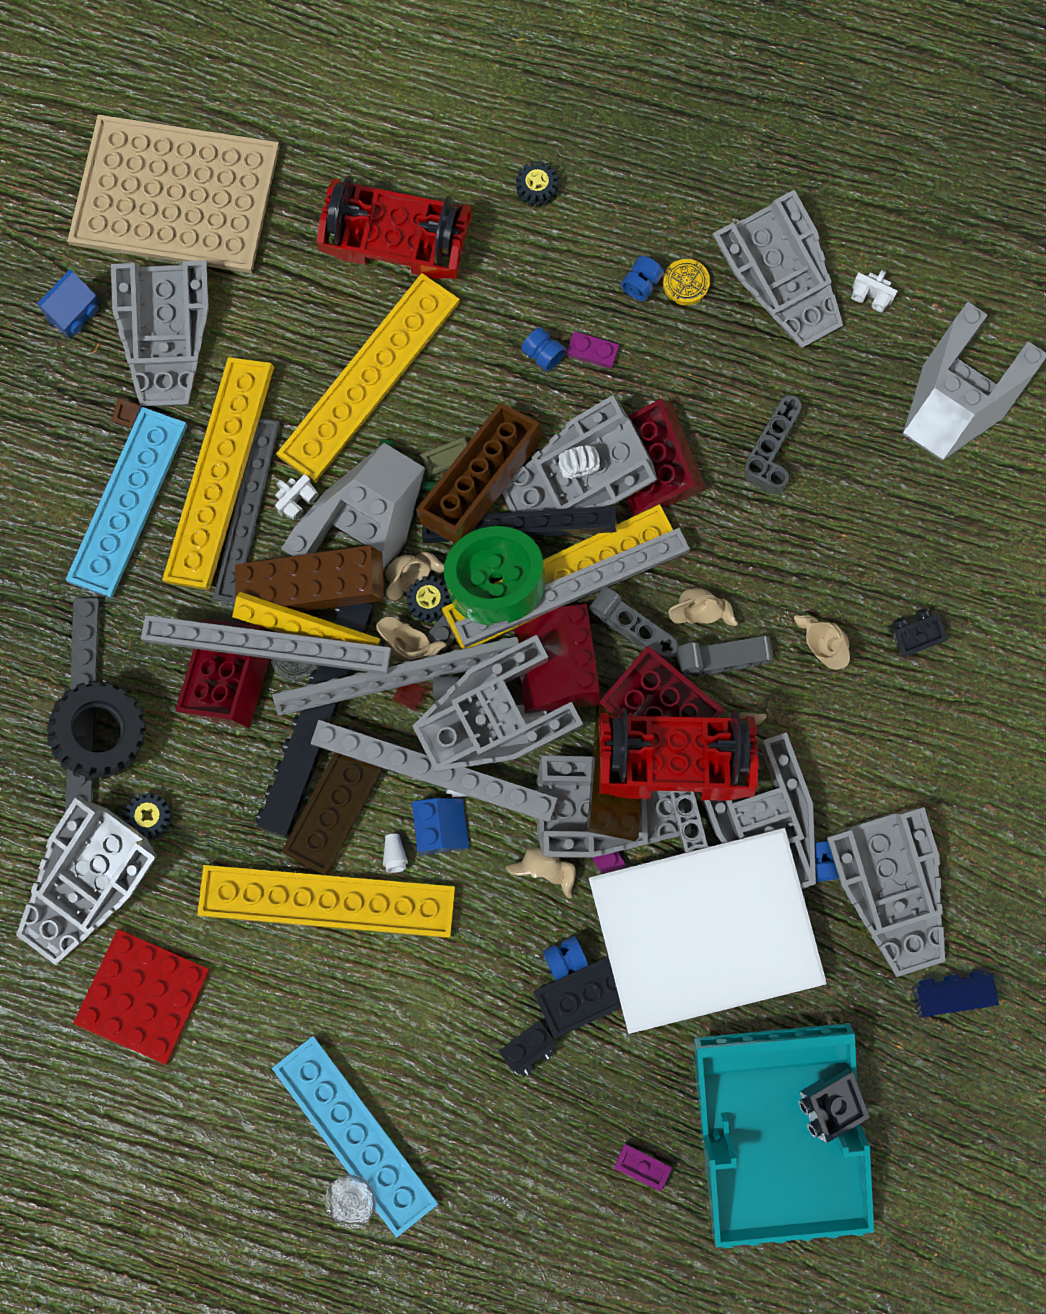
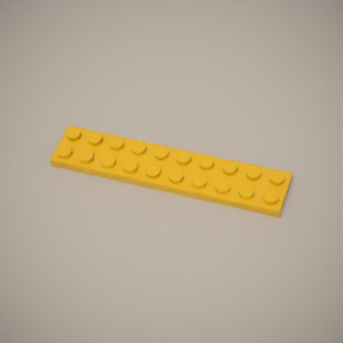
(368, 378)
(218, 474)
(586, 553)
(326, 901)

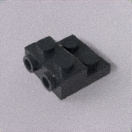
(833, 1106)

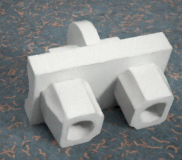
(875, 287)
(291, 493)

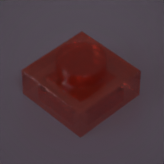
(409, 696)

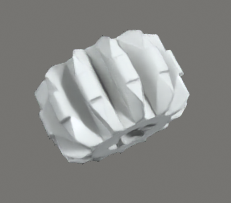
(579, 462)

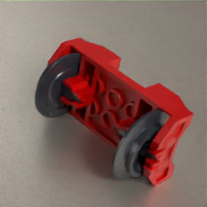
(393, 228)
(678, 755)

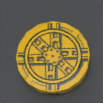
(686, 281)

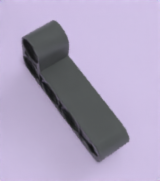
(775, 442)
(723, 657)

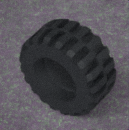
(101, 697)

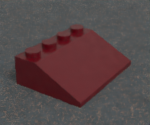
(671, 456)
(571, 664)
(223, 684)
(657, 689)

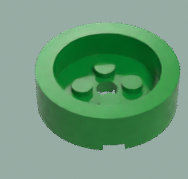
(495, 554)

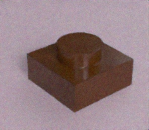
(126, 412)

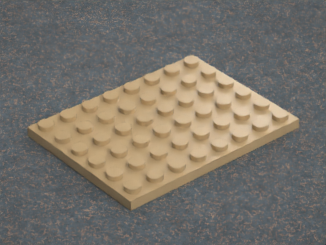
(174, 193)

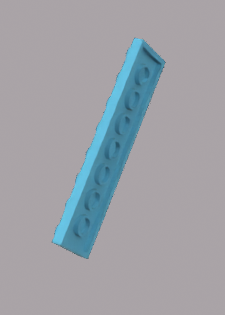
(126, 502)
(354, 1135)

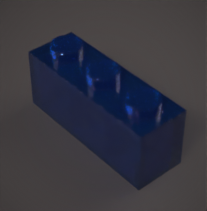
(955, 994)

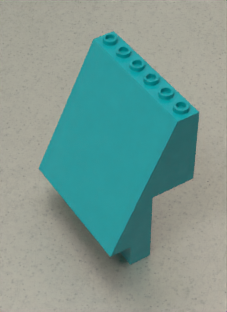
(760, 1159)

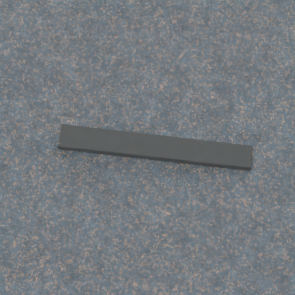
(247, 508)

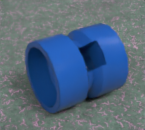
(643, 275)
(540, 346)
(824, 870)
(565, 958)

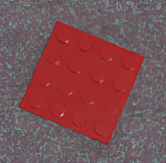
(141, 997)

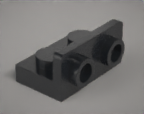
(917, 632)
(528, 1049)

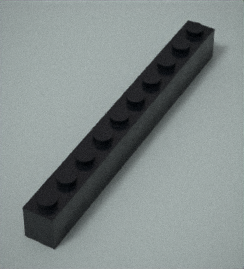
(301, 757)

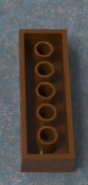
(480, 473)
(315, 579)

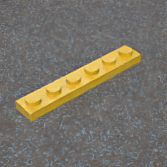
(294, 622)

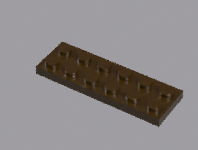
(333, 808)
(609, 813)

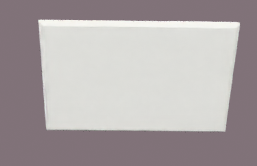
(707, 931)

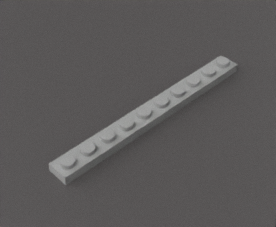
(587, 582)
(266, 644)
(398, 675)
(419, 767)

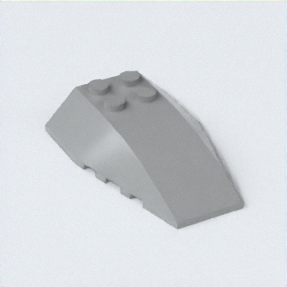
(783, 267)
(161, 326)
(622, 471)
(567, 833)
(83, 879)
(894, 886)

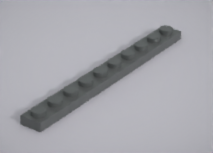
(84, 669)

